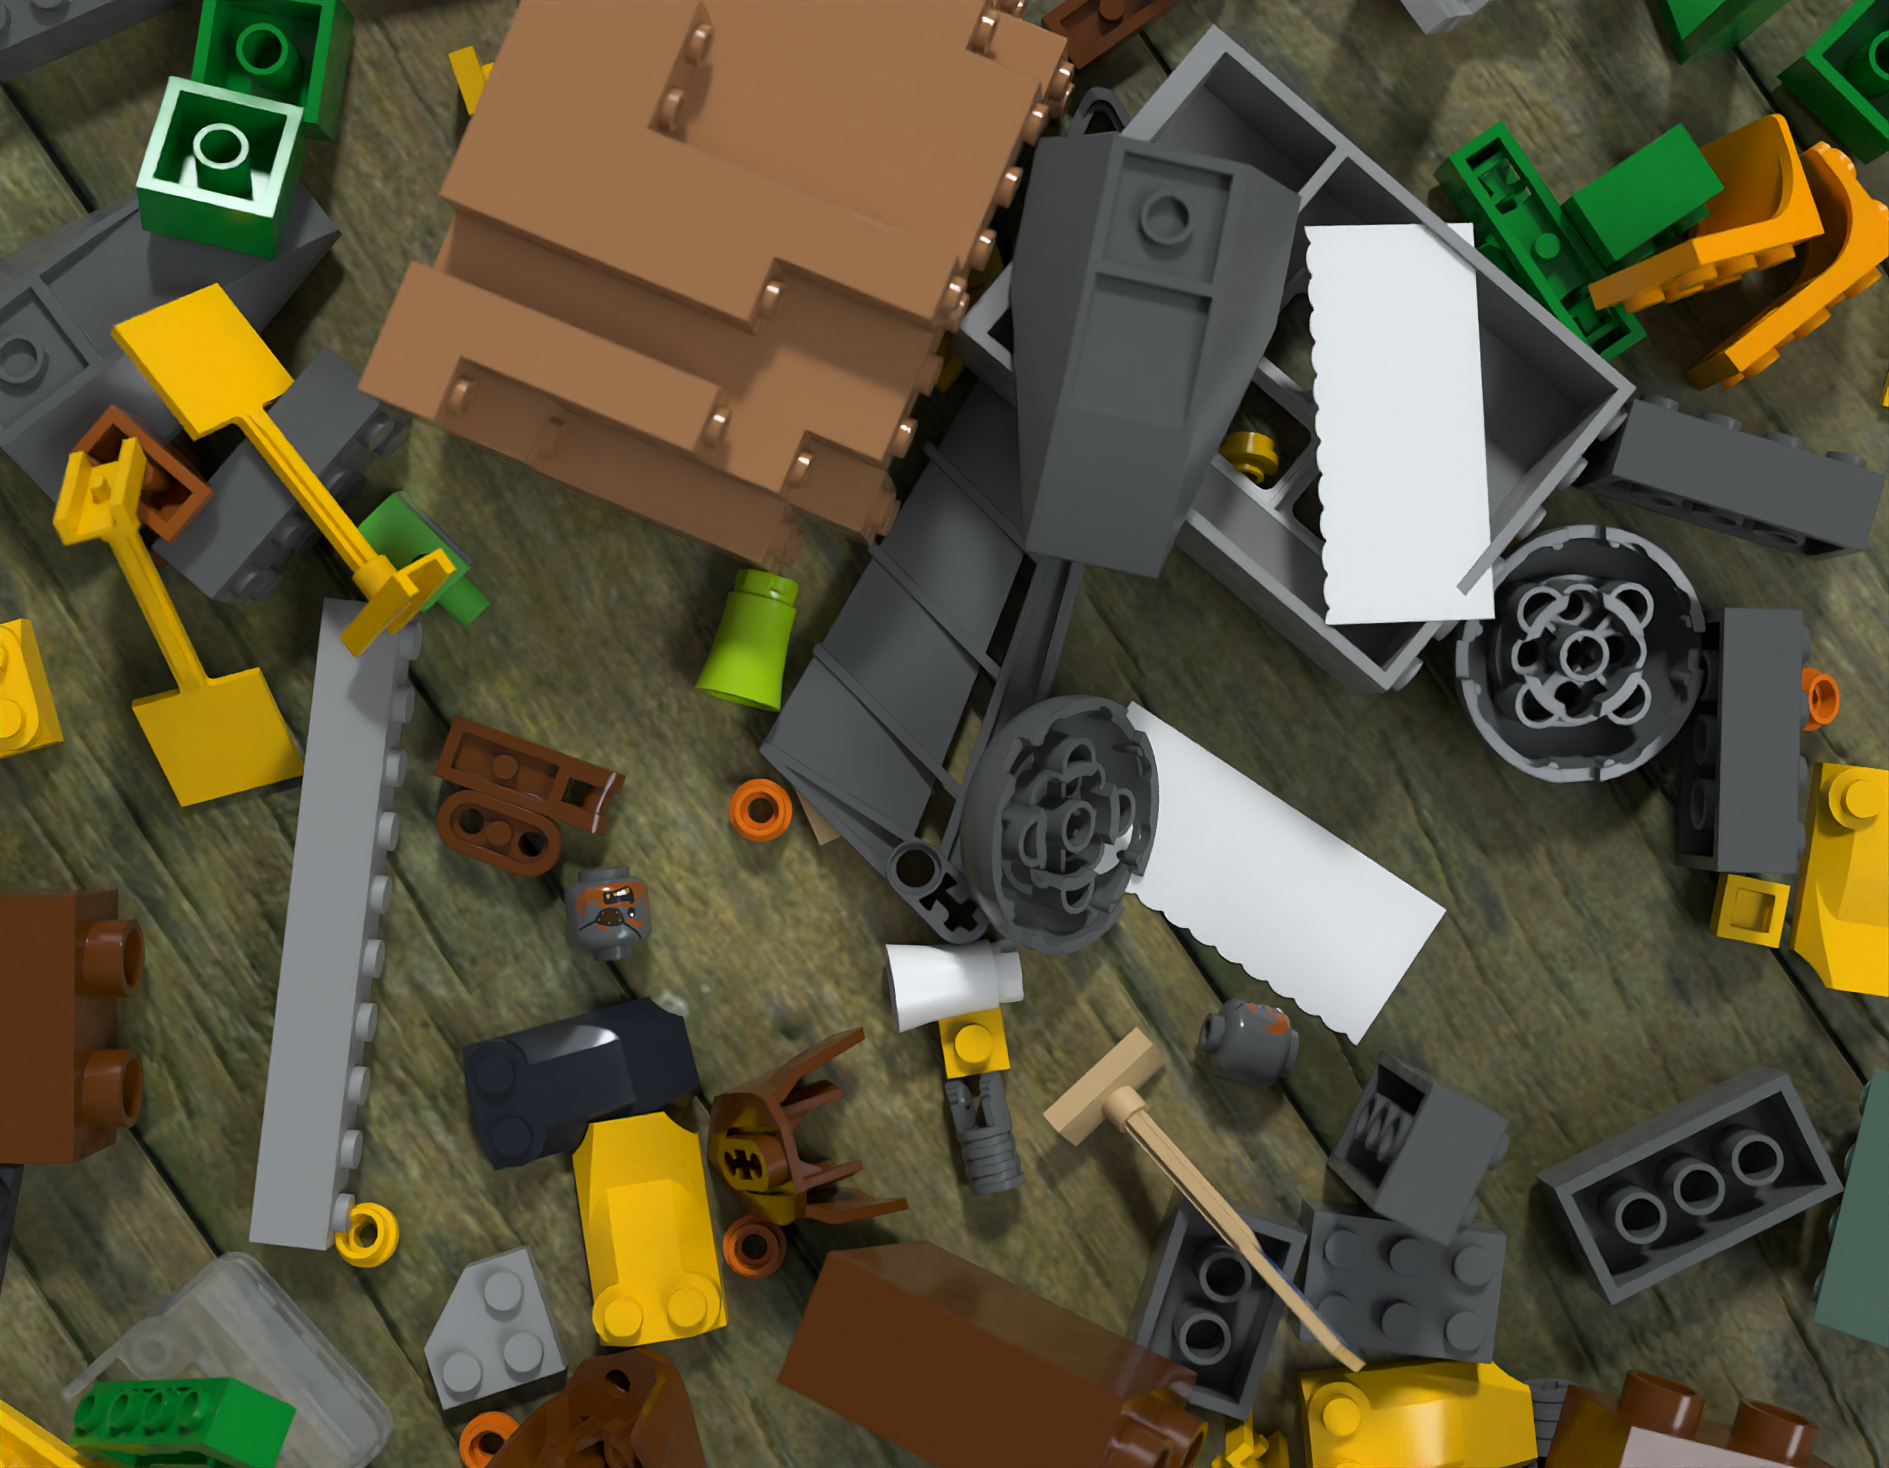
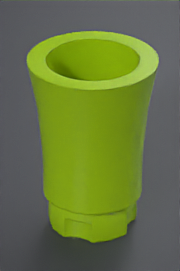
(751, 642)

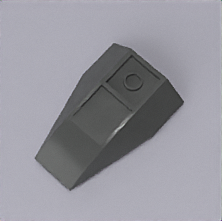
(97, 272)
(1135, 333)

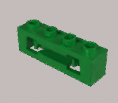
(1534, 237)
(182, 1424)

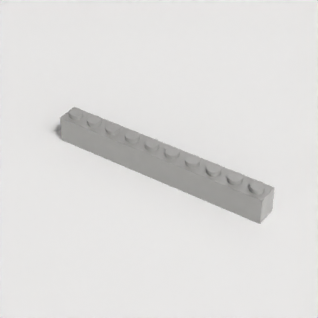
(333, 934)

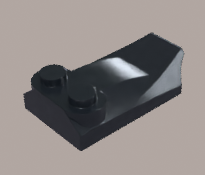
(551, 1080)

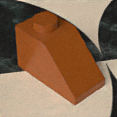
(171, 484)

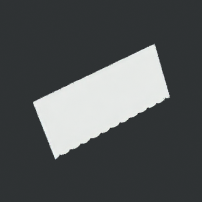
(1398, 424)
(1273, 887)

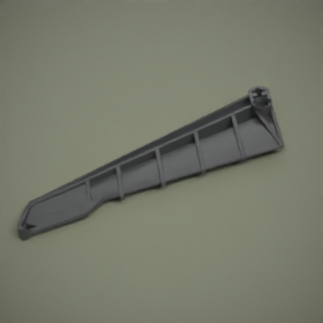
(903, 654)

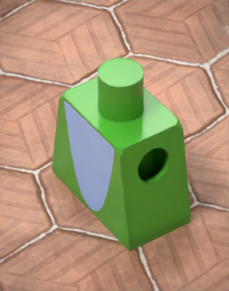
(406, 532)

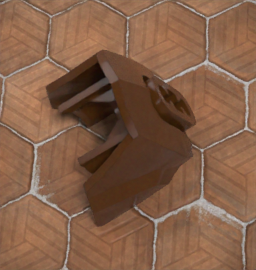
(757, 1154)
(611, 1420)

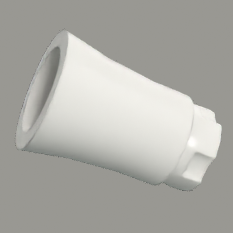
(950, 979)

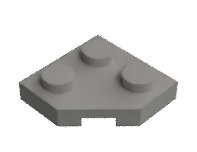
(494, 1330)

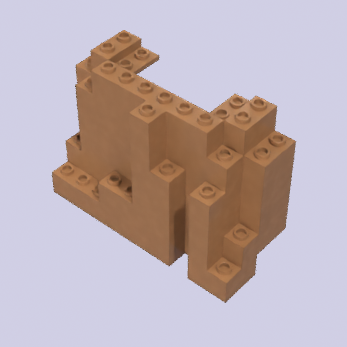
(719, 251)

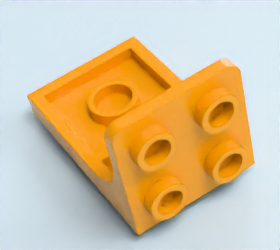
(1750, 225)
(1832, 268)

